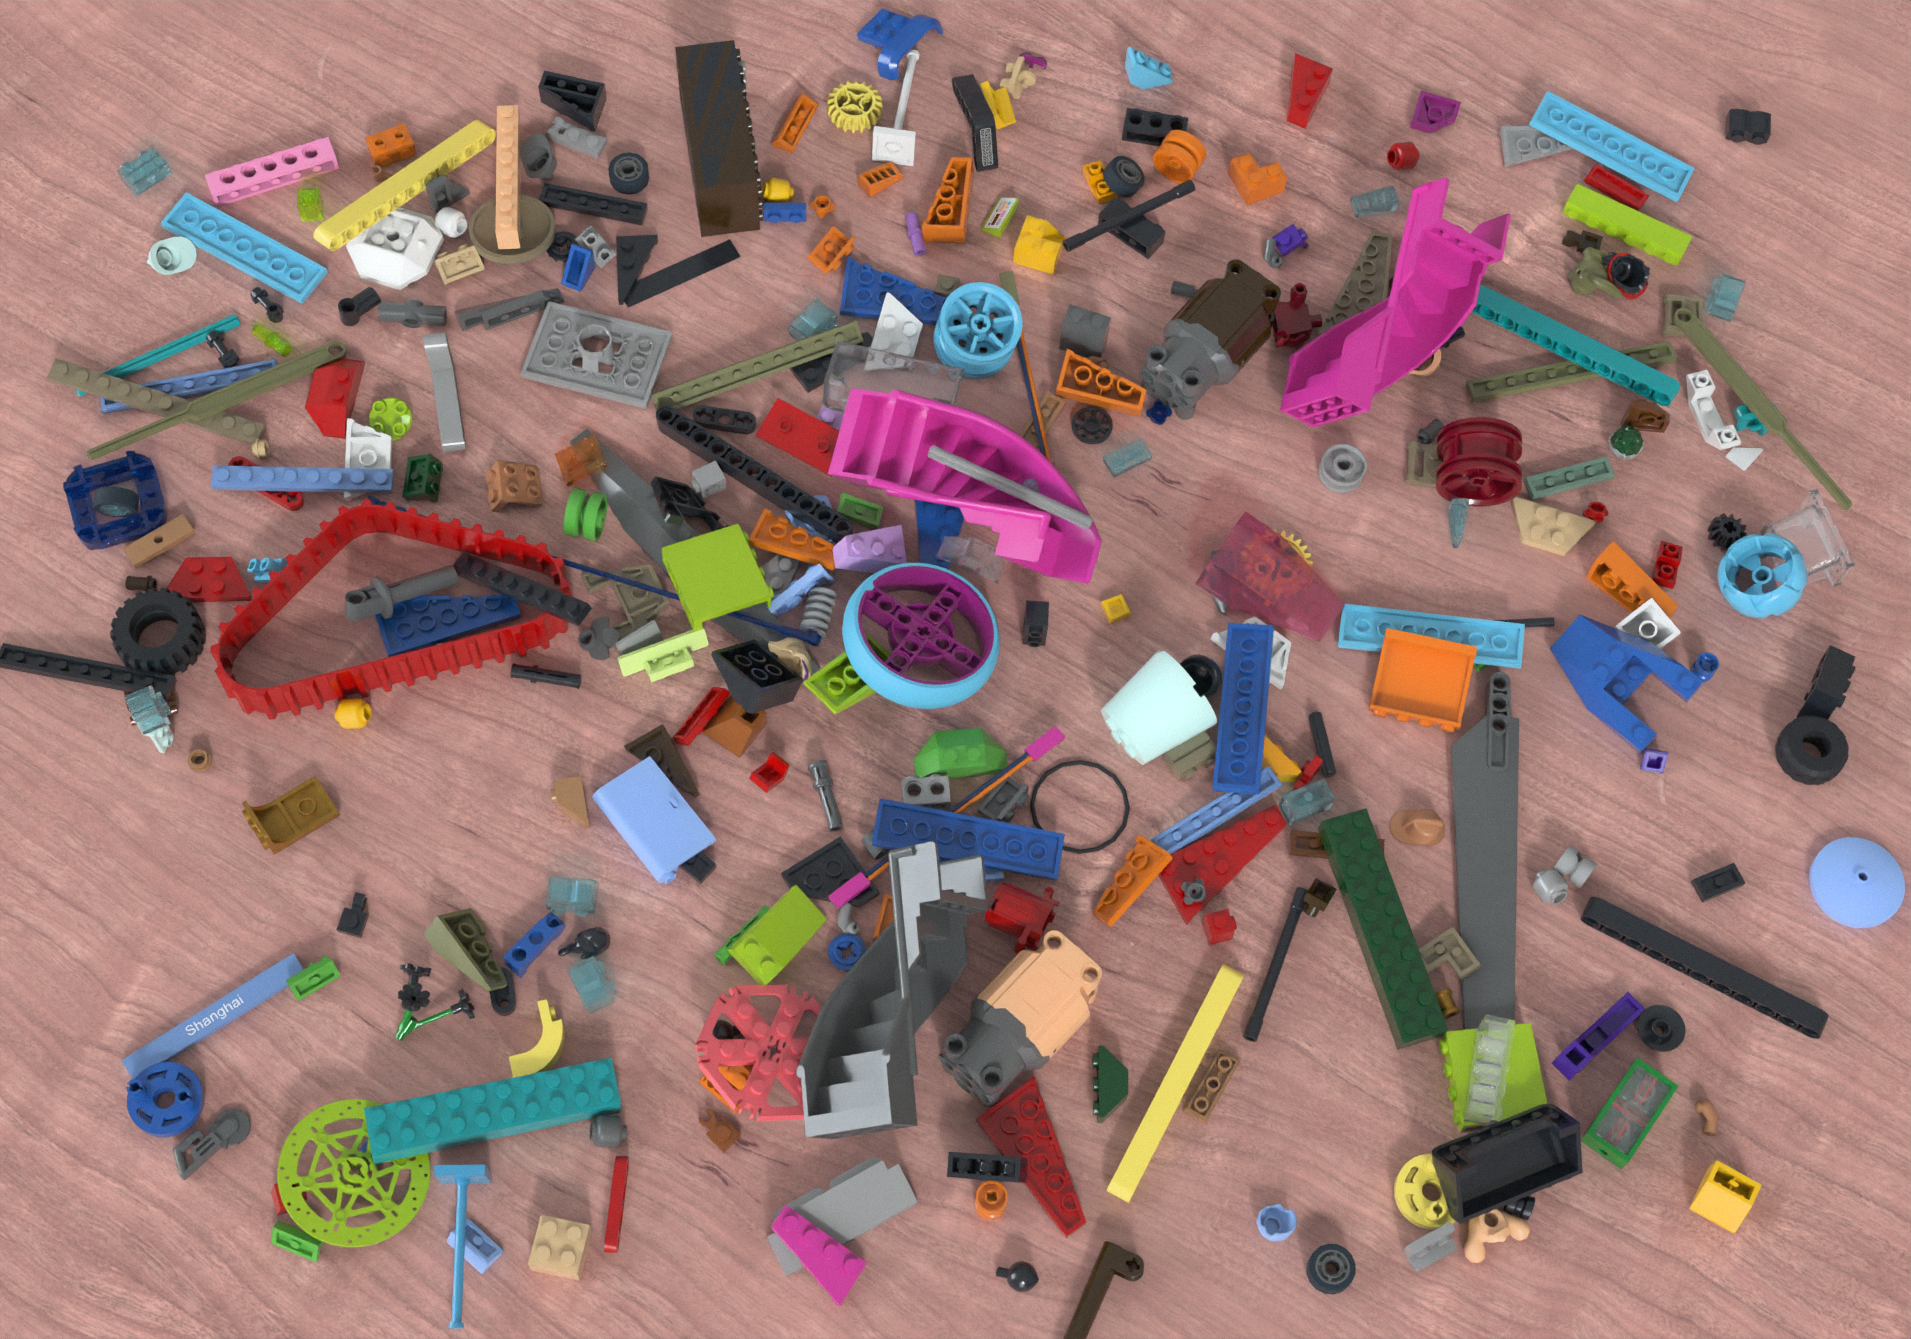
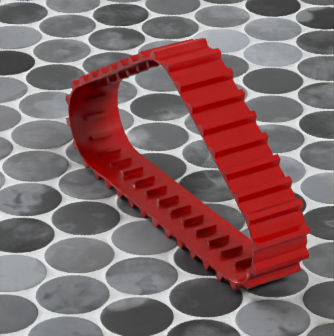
(400, 668)

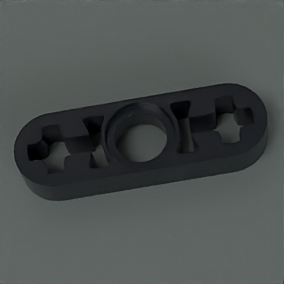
(729, 427)

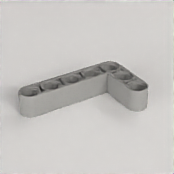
(445, 391)

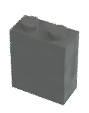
(1084, 332)

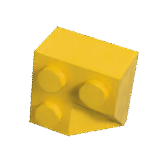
(1038, 245)

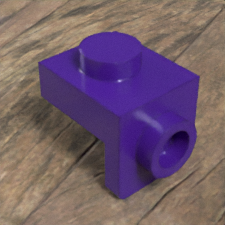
(1290, 239)

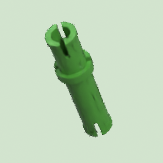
(722, 954)

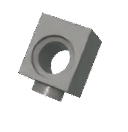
(708, 480)

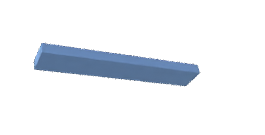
(1214, 814)

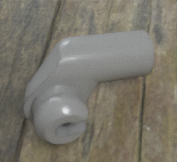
(844, 921)

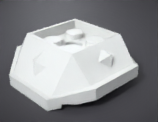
(397, 261)

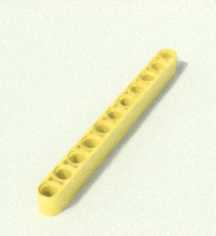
(404, 185)
(1175, 1083)

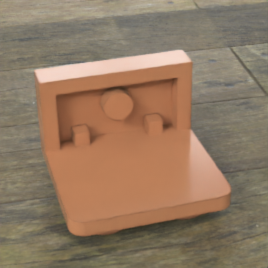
(513, 484)

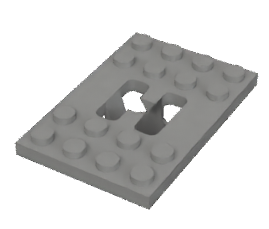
(562, 339)

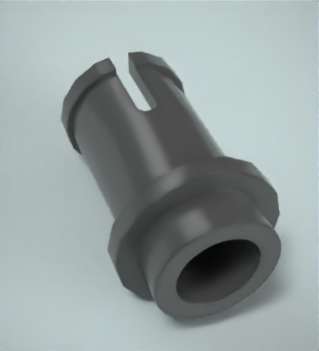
(1426, 434)

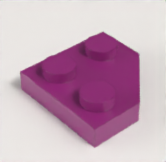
(1434, 112)

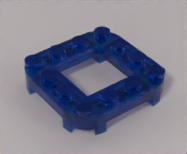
(80, 501)

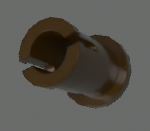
(140, 583)

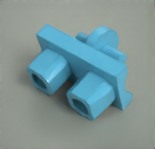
(263, 567)

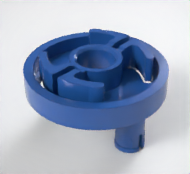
(146, 1093)

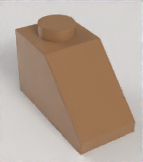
(571, 799)

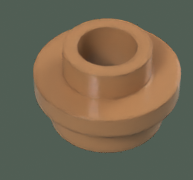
(195, 756)

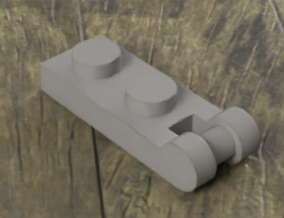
(576, 138)

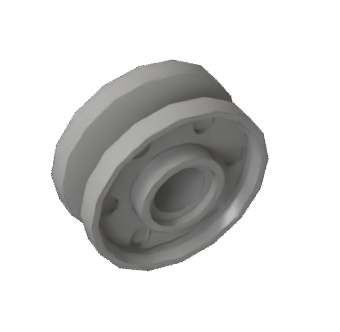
(1336, 478)

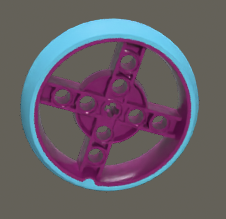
(922, 632)

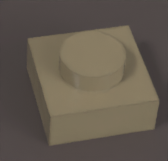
(946, 285)

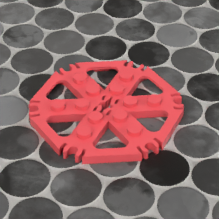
(756, 1043)

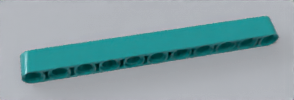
(1576, 347)

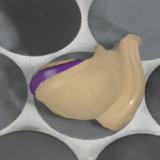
(794, 655)

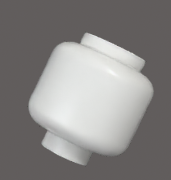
(451, 222)

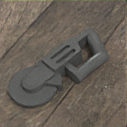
(228, 1129)

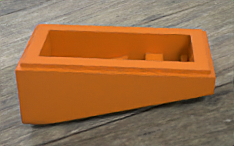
(872, 189)

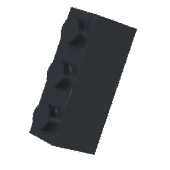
(1138, 233)

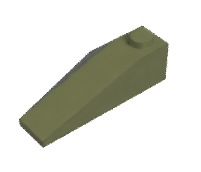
(462, 942)

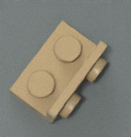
(458, 264)

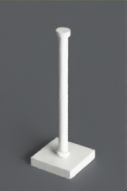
(895, 143)

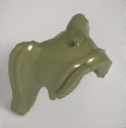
(1592, 275)

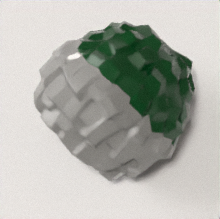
(1626, 442)

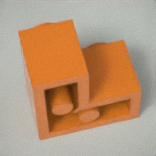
(1256, 182)

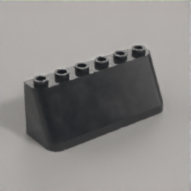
(1508, 1161)

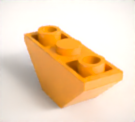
(1283, 767)

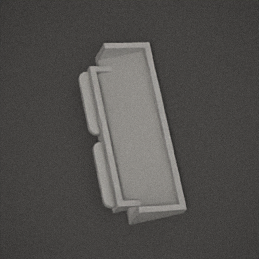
(852, 1206)

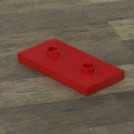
(799, 435)

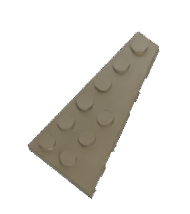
(1366, 282)

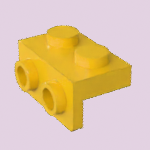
(999, 104)

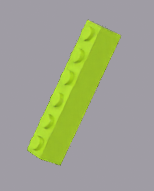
(1627, 224)

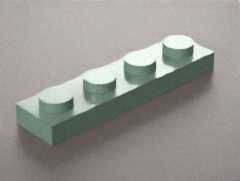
(1569, 478)

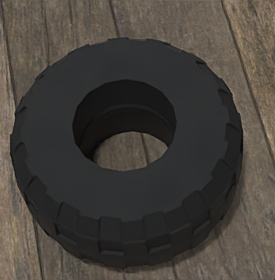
(1821, 734)

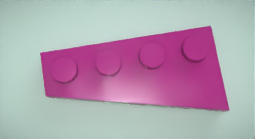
(819, 1253)

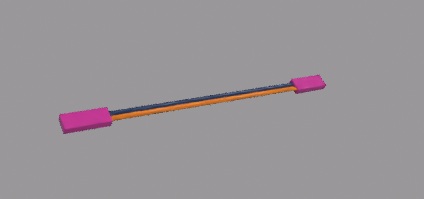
(1034, 751)

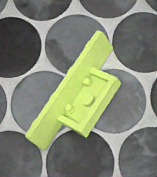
(664, 656)

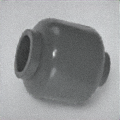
(607, 1131)

